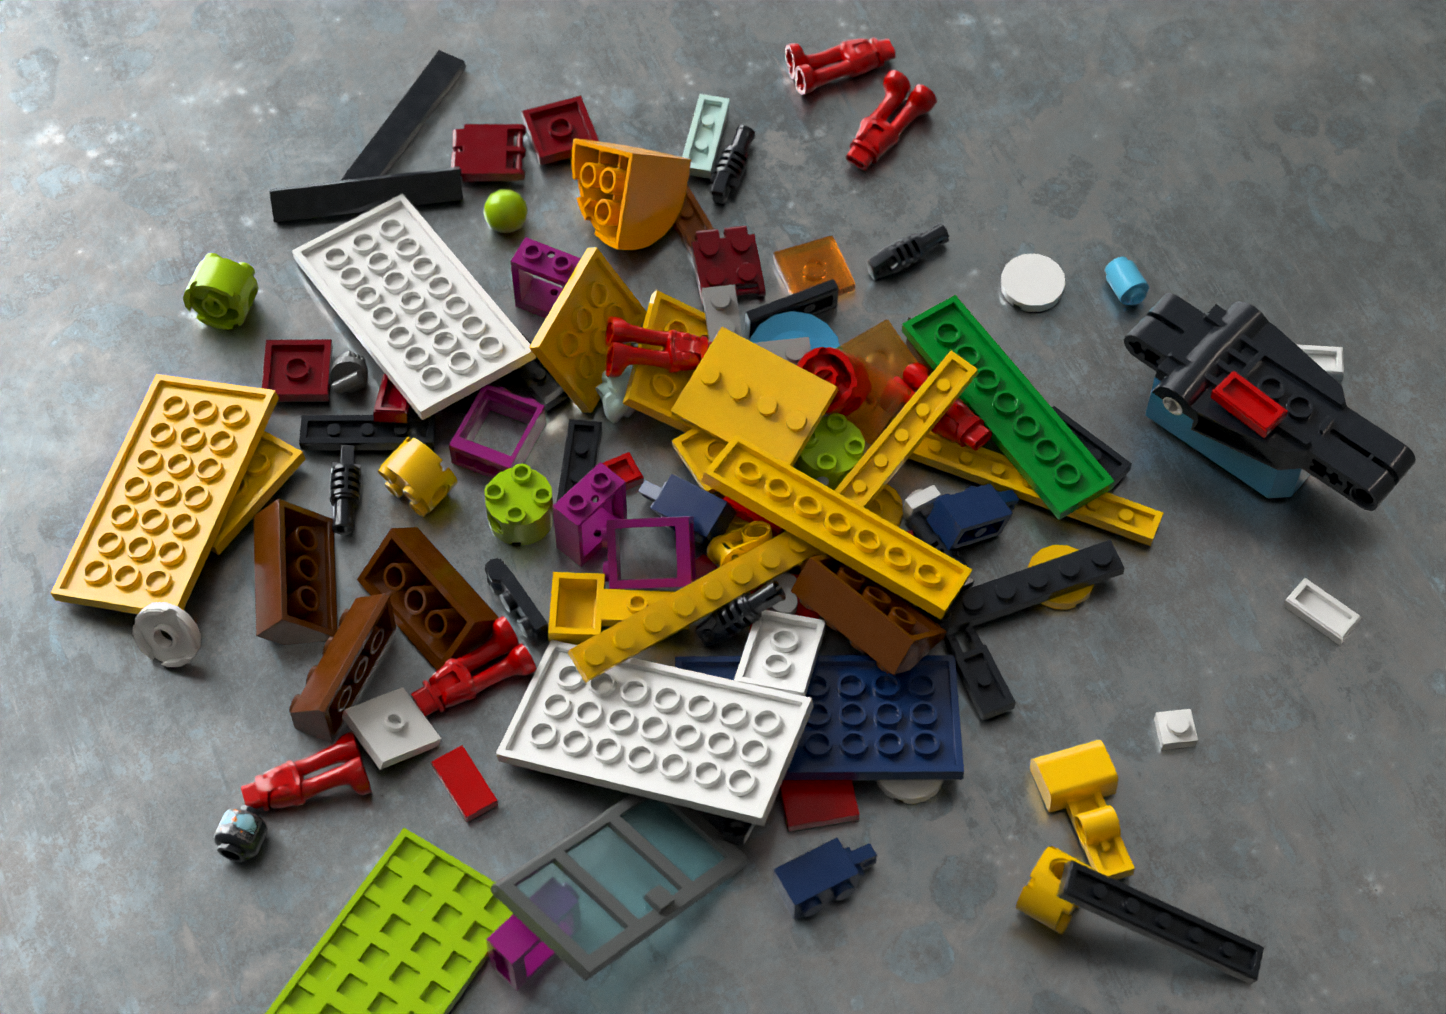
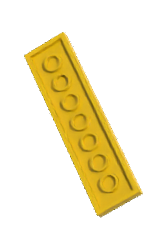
(837, 526)

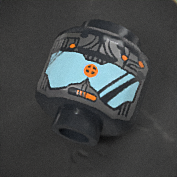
(240, 833)

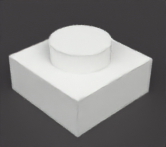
(921, 501)
(1176, 729)

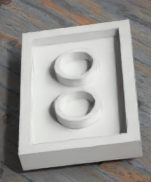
(781, 652)

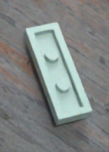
(706, 134)

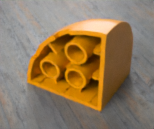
(628, 191)

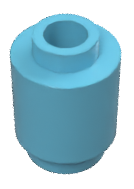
(1126, 281)

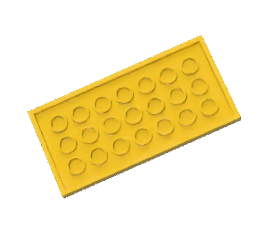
(165, 495)

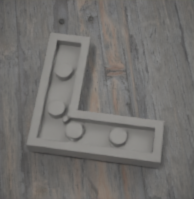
(722, 311)

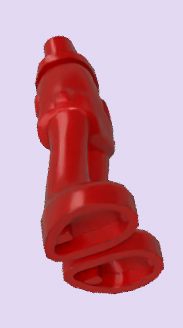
(853, 56)
(877, 134)
(680, 349)
(959, 422)
(453, 681)
(286, 783)

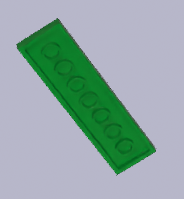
(1012, 408)

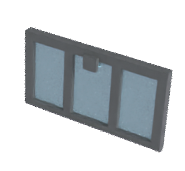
(618, 880)

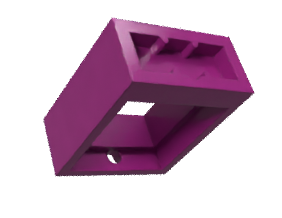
(532, 259)
(487, 460)
(580, 518)
(684, 551)
(517, 952)

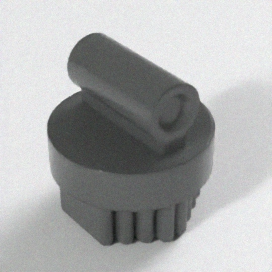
(349, 373)

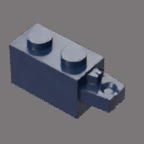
(682, 498)
(971, 515)
(821, 876)

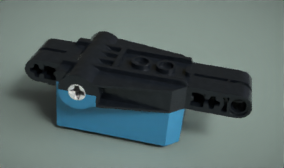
(1319, 432)

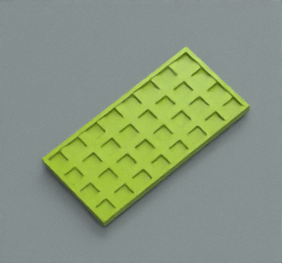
(401, 940)

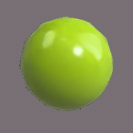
(505, 211)

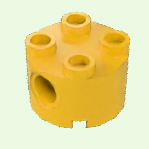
(417, 475)
(1040, 895)

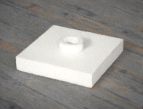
(391, 728)

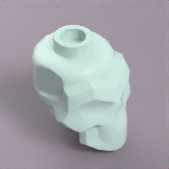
(612, 395)

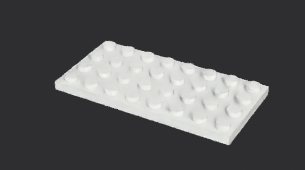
(413, 306)
(658, 734)

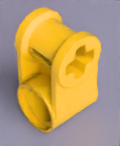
(738, 542)

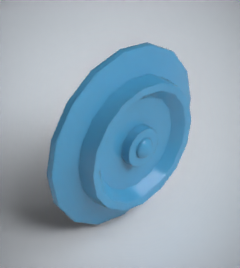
(796, 325)

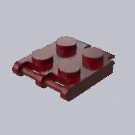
(489, 151)
(727, 260)

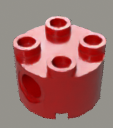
(842, 371)

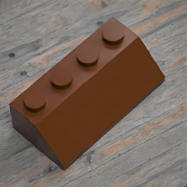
(294, 575)
(428, 596)
(867, 614)
(344, 667)

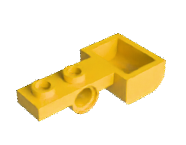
(584, 606)
(1079, 781)

